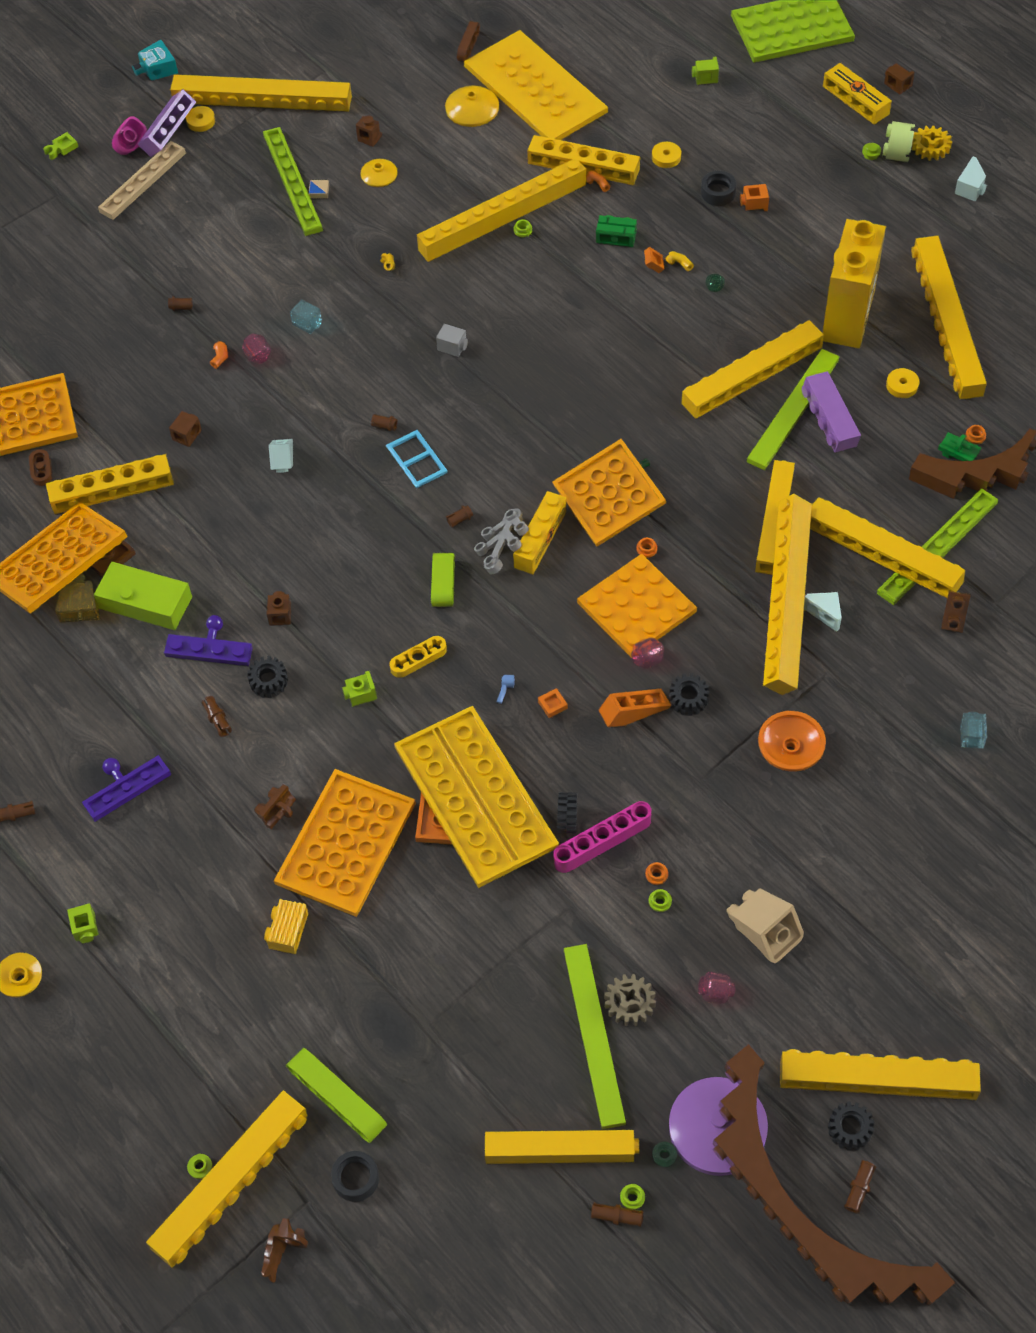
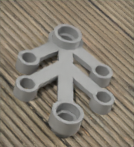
(512, 519)

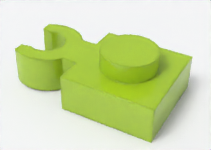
(62, 144)

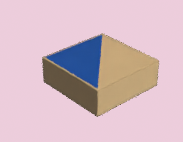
(319, 188)

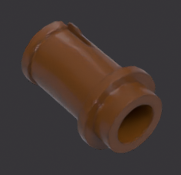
(180, 303)
(389, 423)
(459, 516)

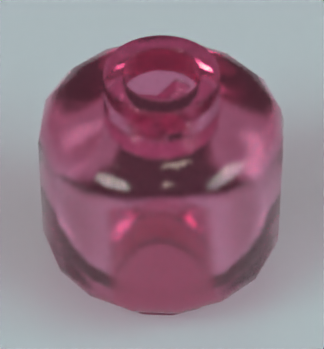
(256, 348)
(647, 652)
(716, 987)

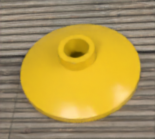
(379, 172)
(15, 966)

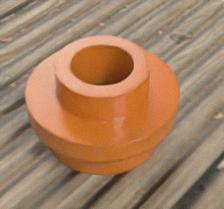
(976, 430)
(646, 543)
(653, 868)

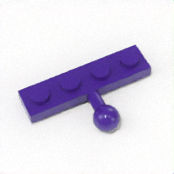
(209, 648)
(125, 786)

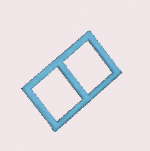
(429, 452)

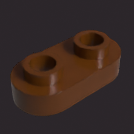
(40, 471)

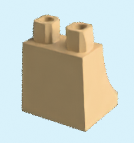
(767, 923)

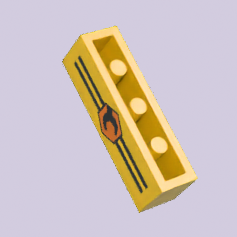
(857, 93)
(540, 532)

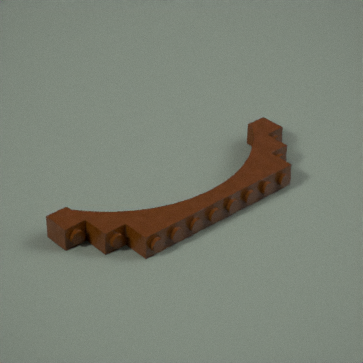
(842, 1267)

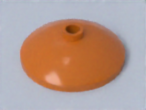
(795, 731)

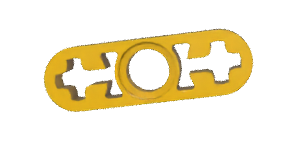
(420, 648)

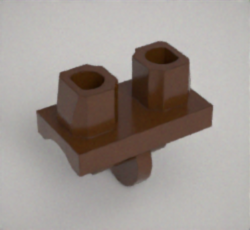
(955, 611)
(276, 807)

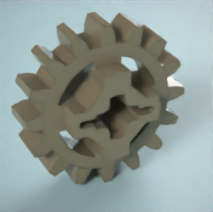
(634, 1009)

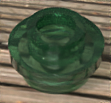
(715, 282)
(664, 1147)

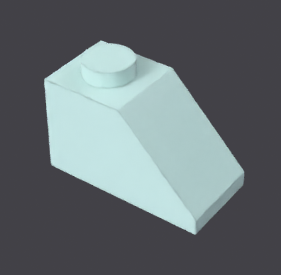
(971, 181)
(281, 455)

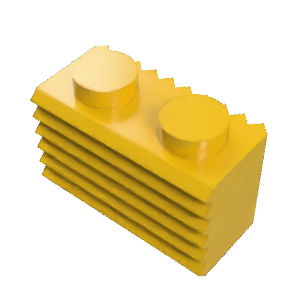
(287, 926)

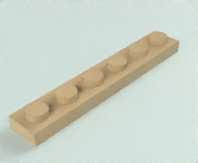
(141, 180)

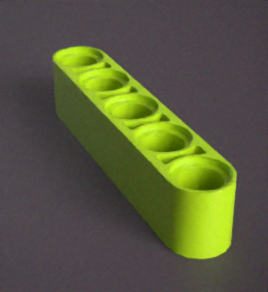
(336, 1095)

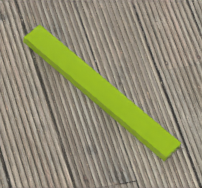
(292, 181)
(789, 414)
(943, 541)
(594, 1037)

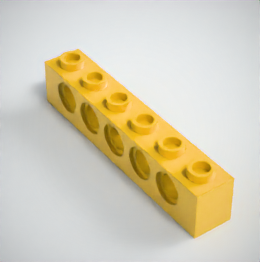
(611, 164)
(110, 483)

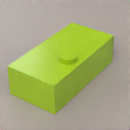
(143, 595)

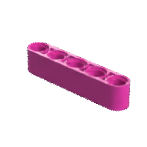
(596, 845)

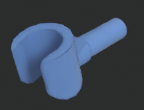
(507, 682)

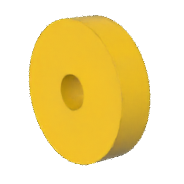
(200, 118)
(666, 154)
(899, 376)

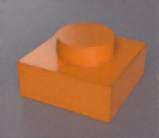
(654, 260)
(552, 703)

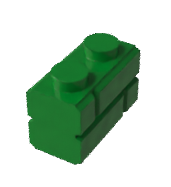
(616, 230)

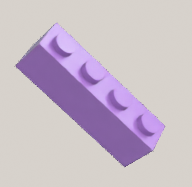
(166, 123)
(831, 412)

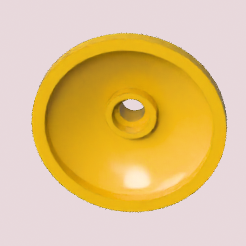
(472, 106)

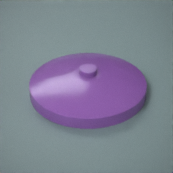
(697, 1122)

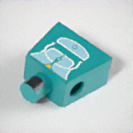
(155, 62)

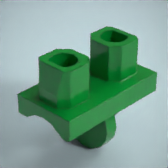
(958, 447)

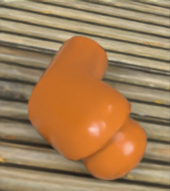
(600, 179)
(221, 354)

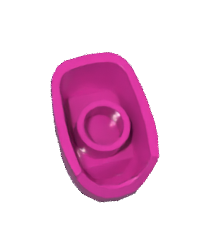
(128, 136)

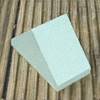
(825, 608)

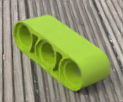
(442, 580)

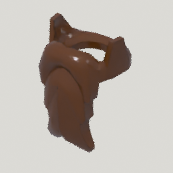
(278, 1239)

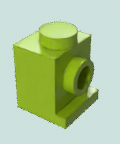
(706, 71)
(360, 689)
(83, 923)

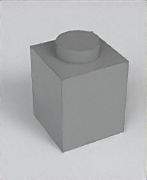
(451, 340)

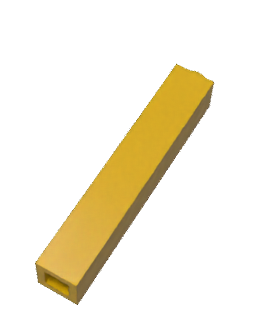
(779, 489)
(560, 1146)

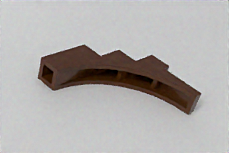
(952, 476)

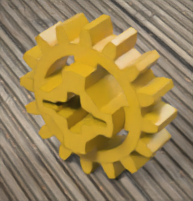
(931, 143)

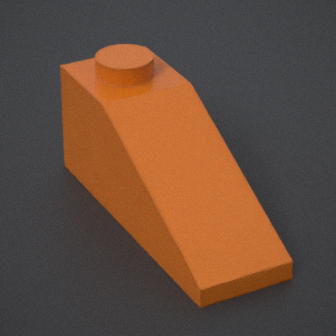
(632, 706)

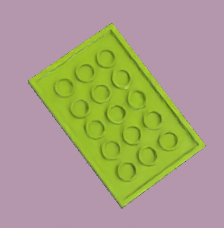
(791, 27)

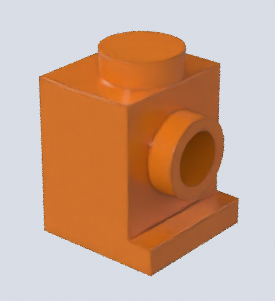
(755, 197)

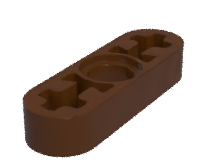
(468, 41)

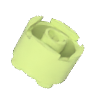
(899, 141)

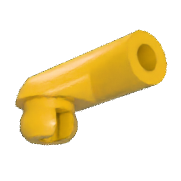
(680, 258)
(388, 261)

